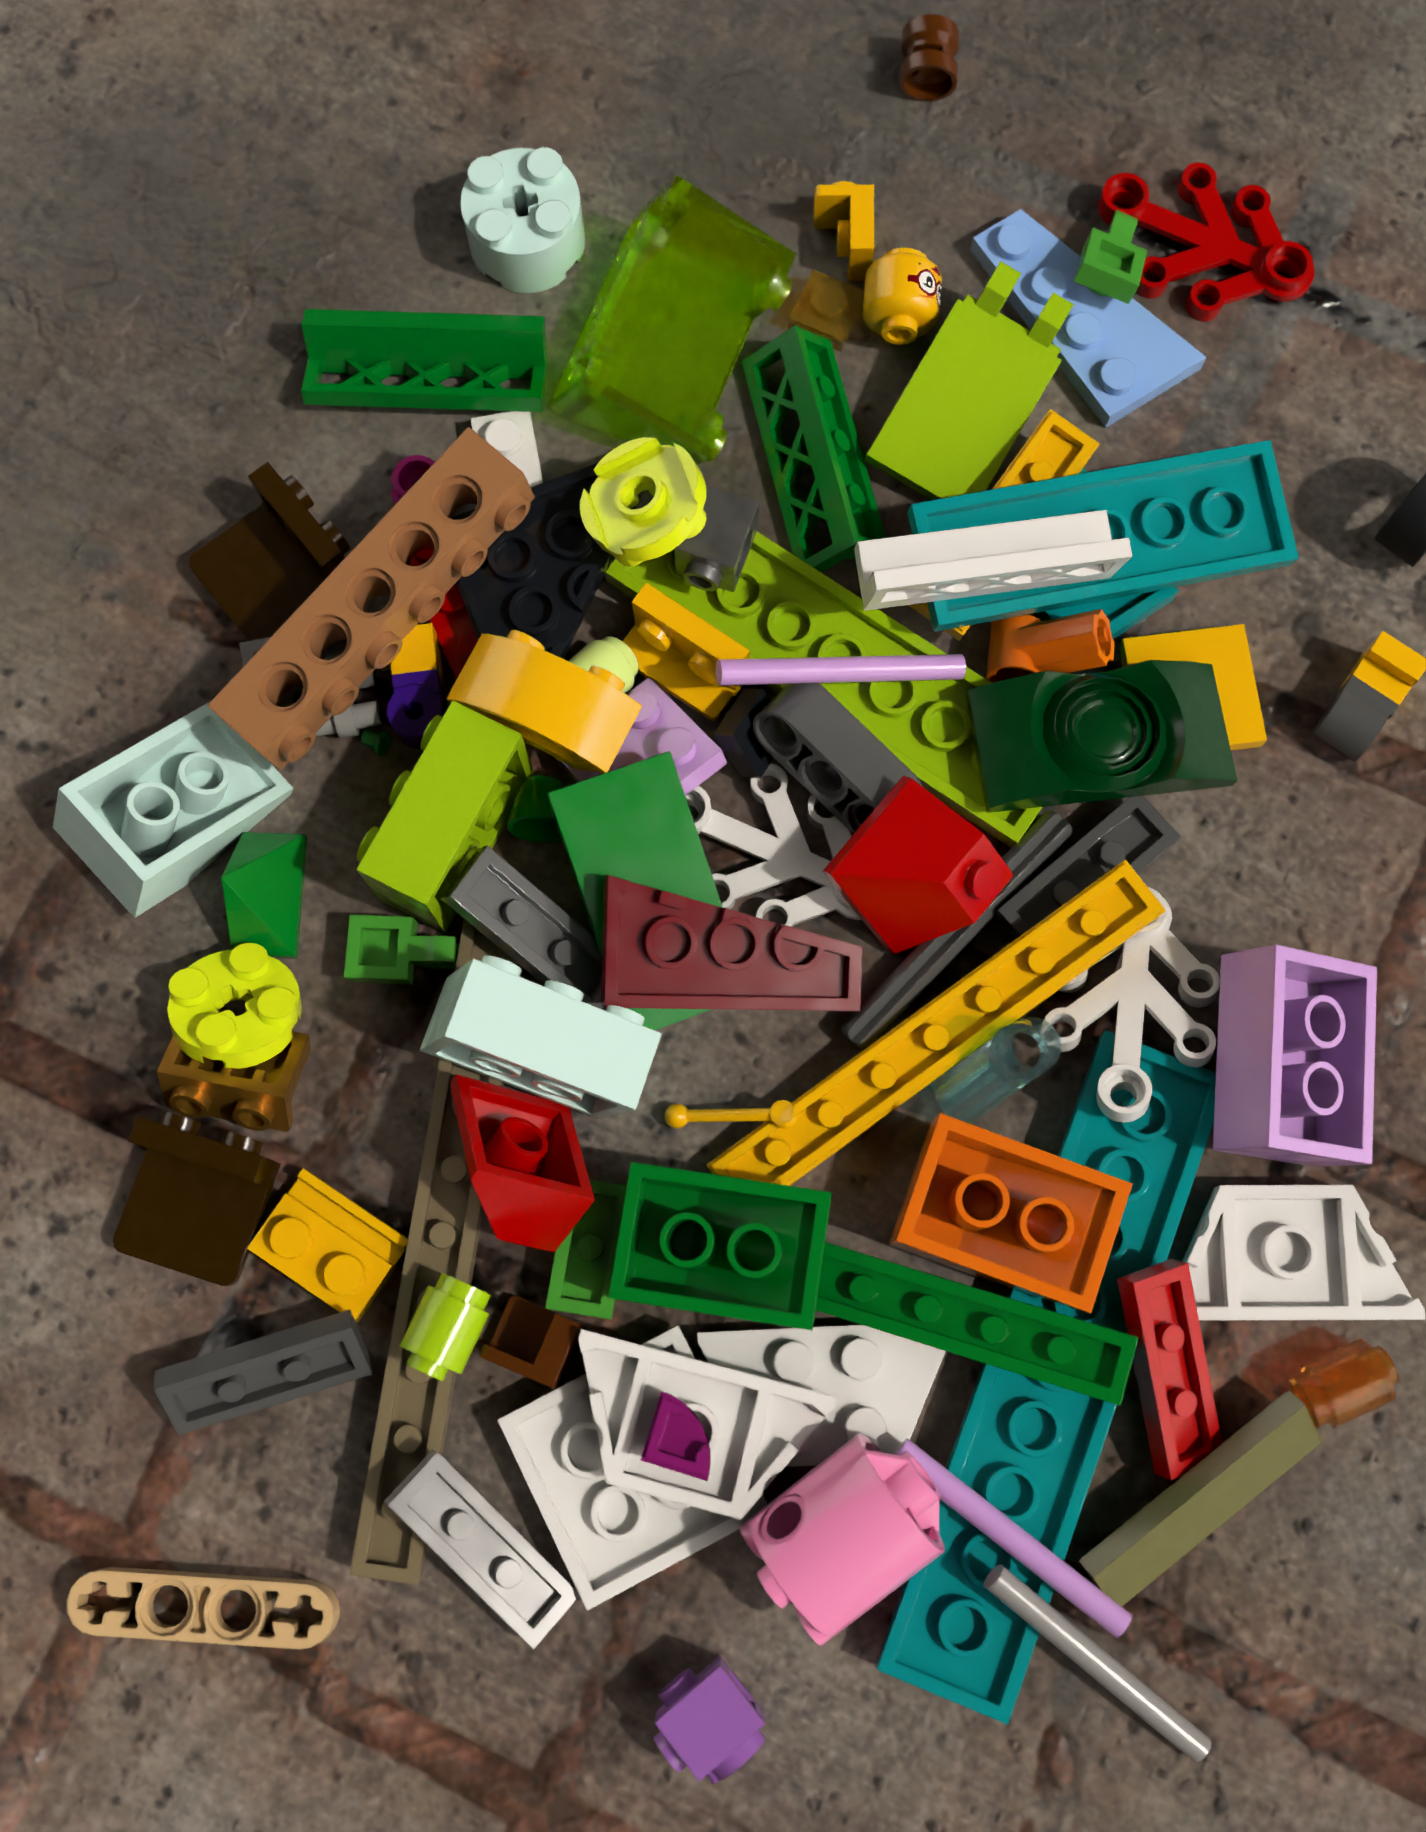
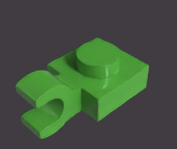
(1110, 261)
(388, 949)

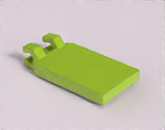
(970, 394)

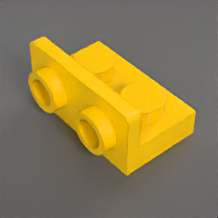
(681, 652)

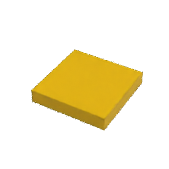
(1232, 666)

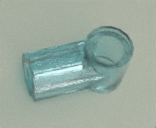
(993, 1071)

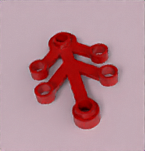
(1213, 242)

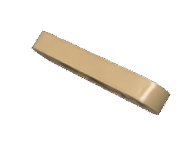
(203, 1618)

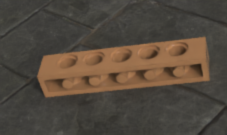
(379, 565)

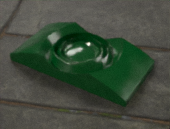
(1099, 735)

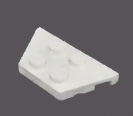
(1293, 1257)
(872, 1373)
(748, 1420)

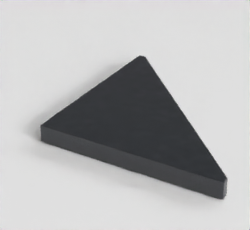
(540, 571)

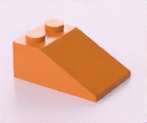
(1010, 1213)

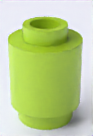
(445, 1327)

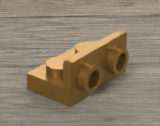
(250, 1096)

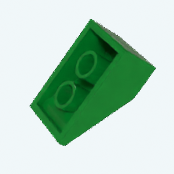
(720, 1246)

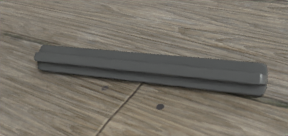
(934, 956)

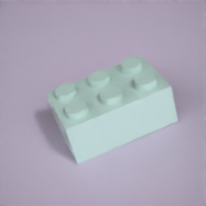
(541, 1038)

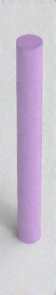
(840, 669)
(1022, 1545)

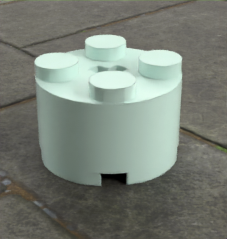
(523, 218)

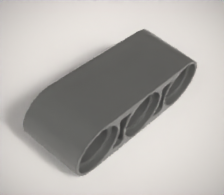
(829, 751)

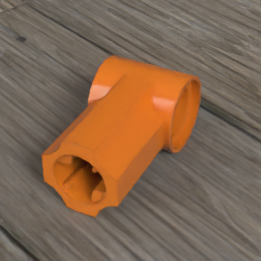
(1060, 644)

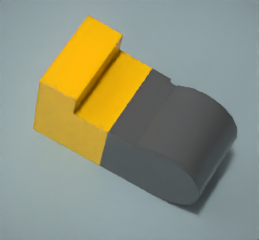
(1369, 695)

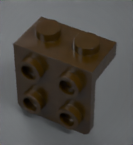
(269, 557)
(195, 1199)

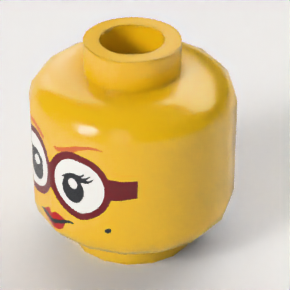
(902, 295)

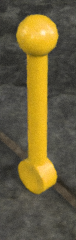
(781, 1113)

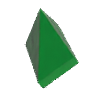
(266, 891)

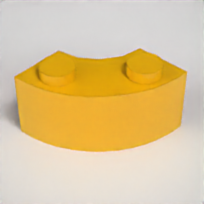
(548, 700)

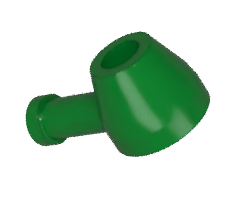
(530, 811)

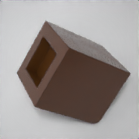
(533, 1342)

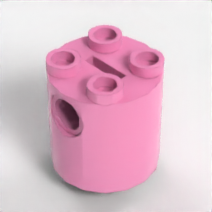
(846, 1535)

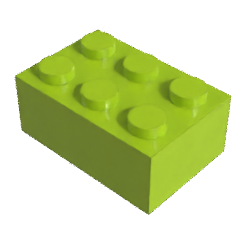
(444, 812)

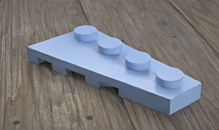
(1109, 348)

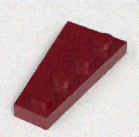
(702, 956)

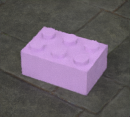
(1295, 1057)

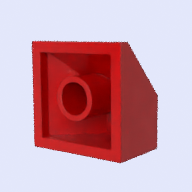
(917, 869)
(522, 1162)

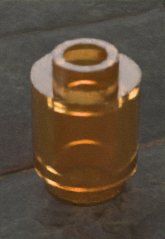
(1346, 1383)

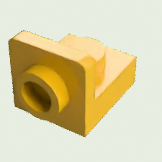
(851, 212)

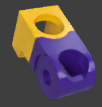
(416, 685)

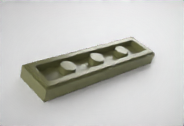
(1202, 1499)

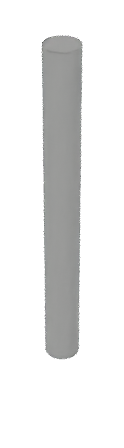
(1097, 1663)

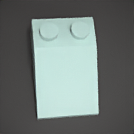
(167, 807)

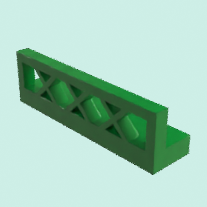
(428, 351)
(826, 435)

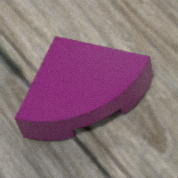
(677, 1439)

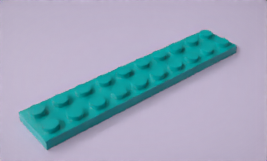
(1033, 1442)

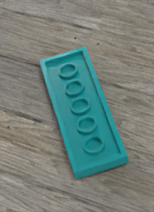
(1183, 516)

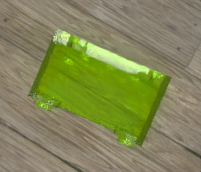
(672, 323)

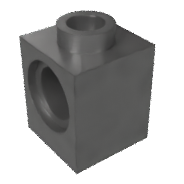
(721, 548)

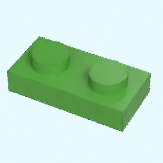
(587, 1257)

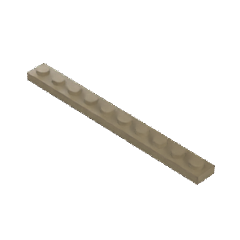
(413, 1404)

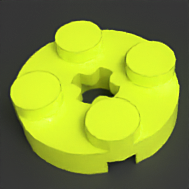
(665, 521)
(227, 976)

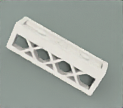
(988, 559)

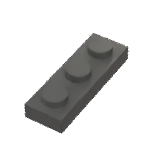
(1130, 833)
(526, 924)
(263, 1372)

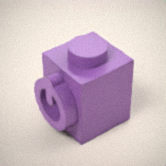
(708, 1722)

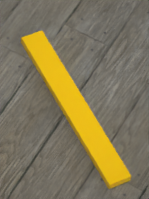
(946, 1030)

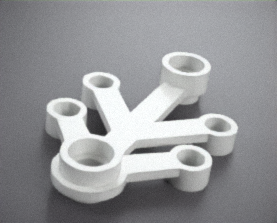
(784, 855)
(1135, 991)

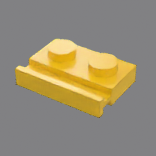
(329, 1245)

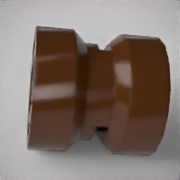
(929, 54)

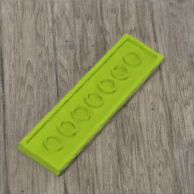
(799, 612)

